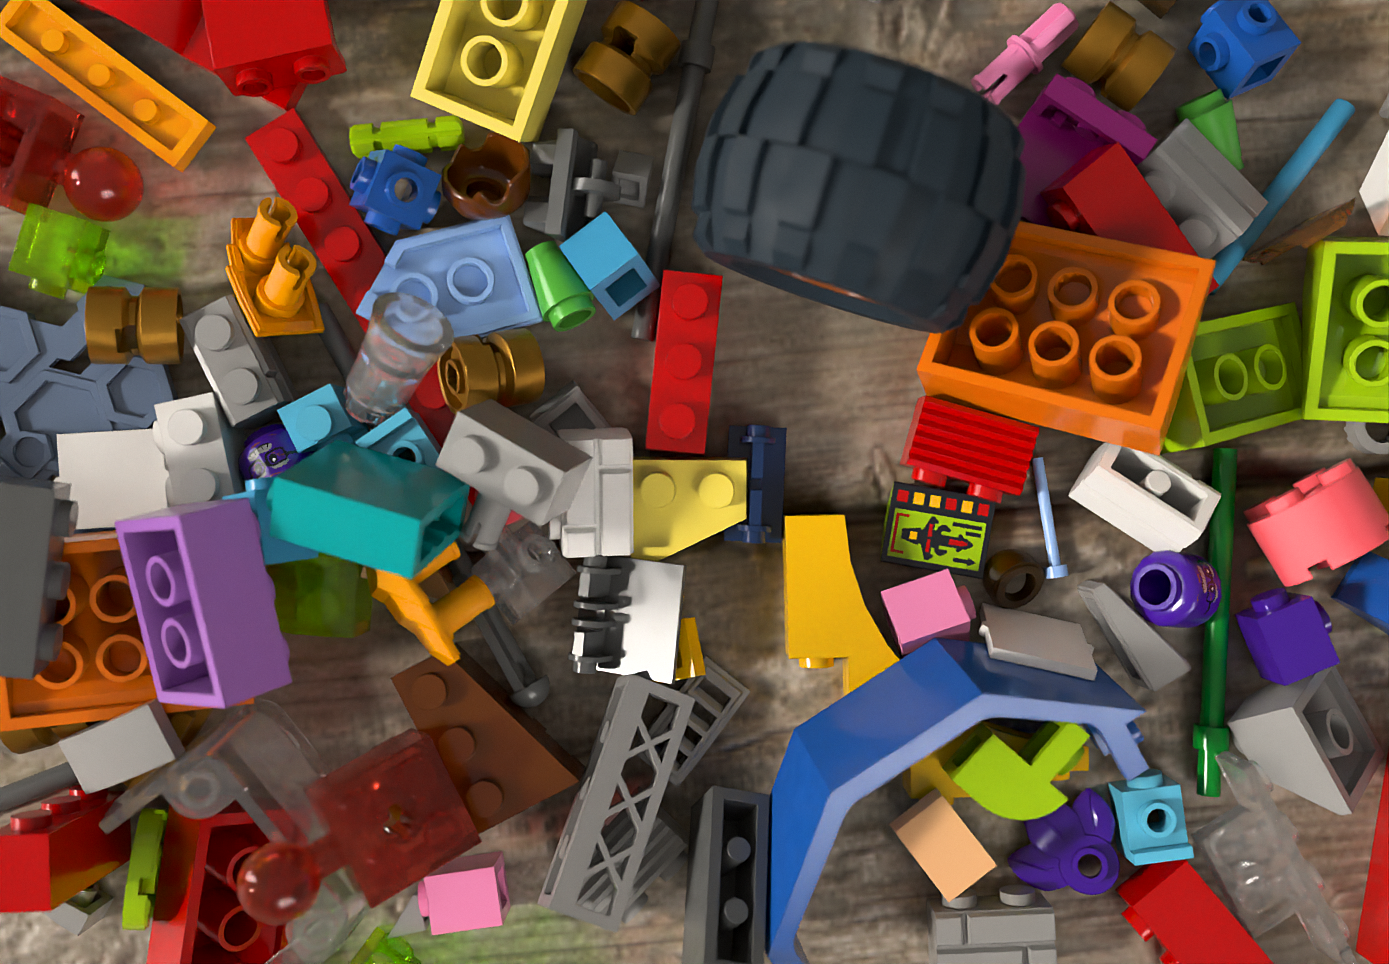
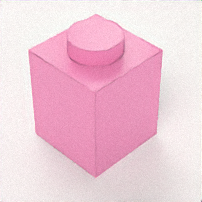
(927, 610)
(466, 894)

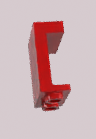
(271, 43)

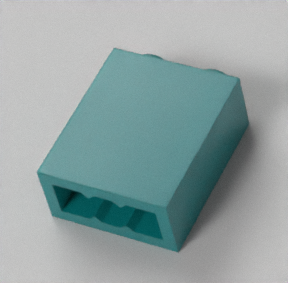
(368, 508)

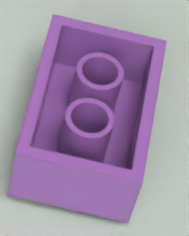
(204, 602)

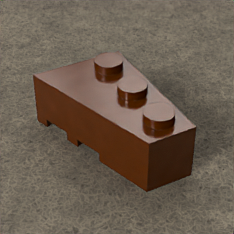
(487, 743)

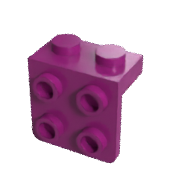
(1065, 127)

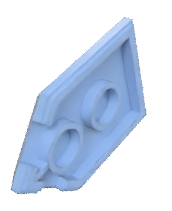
(467, 273)

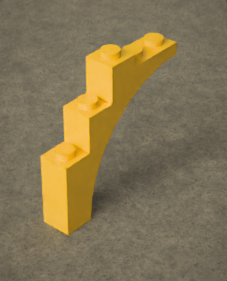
(830, 621)

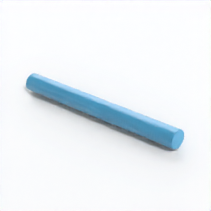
(1284, 185)

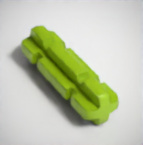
(412, 133)

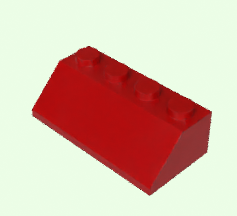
(197, 897)

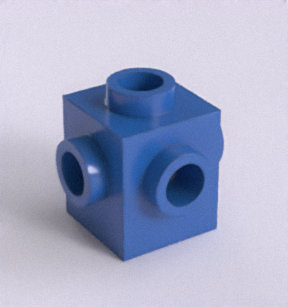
(1242, 44)
(375, 194)

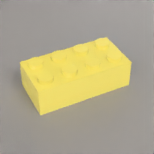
(498, 61)

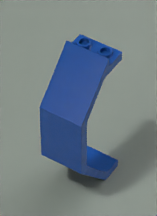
(894, 725)

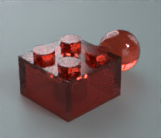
(37, 156)
(351, 804)

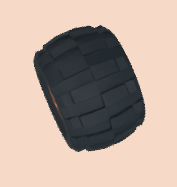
(860, 184)

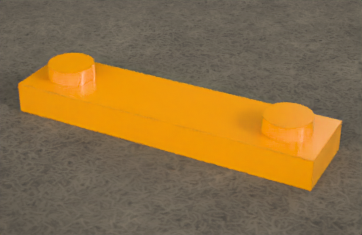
(105, 80)

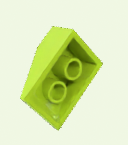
(1346, 330)
(1239, 378)

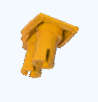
(270, 276)
(431, 622)

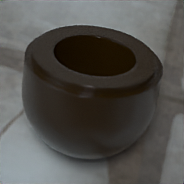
(1003, 568)

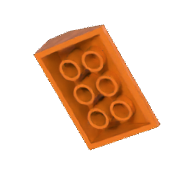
(1077, 337)
(102, 650)

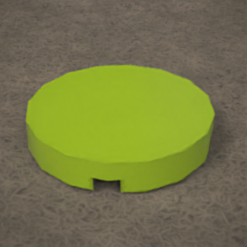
(144, 869)

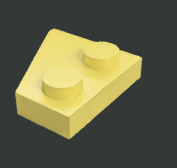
(685, 501)

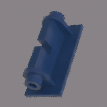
(766, 472)

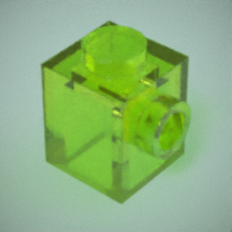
(59, 252)

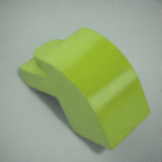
(1017, 783)

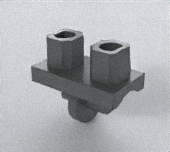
(575, 188)

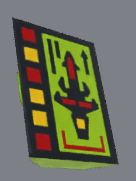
(937, 530)

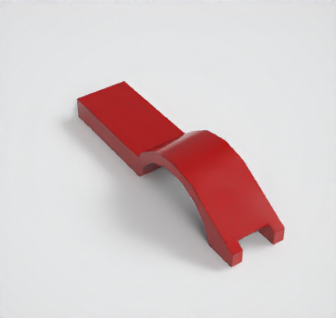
(183, 30)

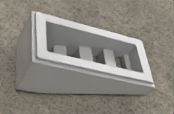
(1140, 649)
(707, 732)

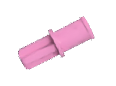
(1026, 53)

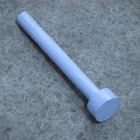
(1055, 567)

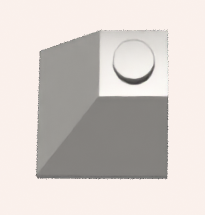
(1310, 739)

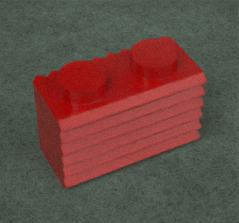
(969, 448)

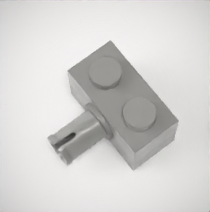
(511, 467)

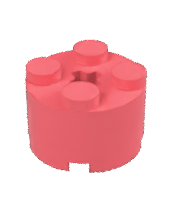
(1319, 523)

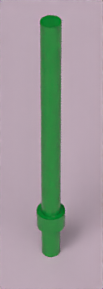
(1211, 734)

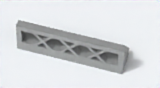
(595, 795)

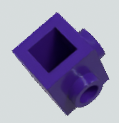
(1287, 636)

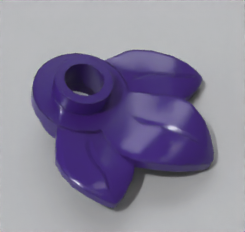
(1062, 840)

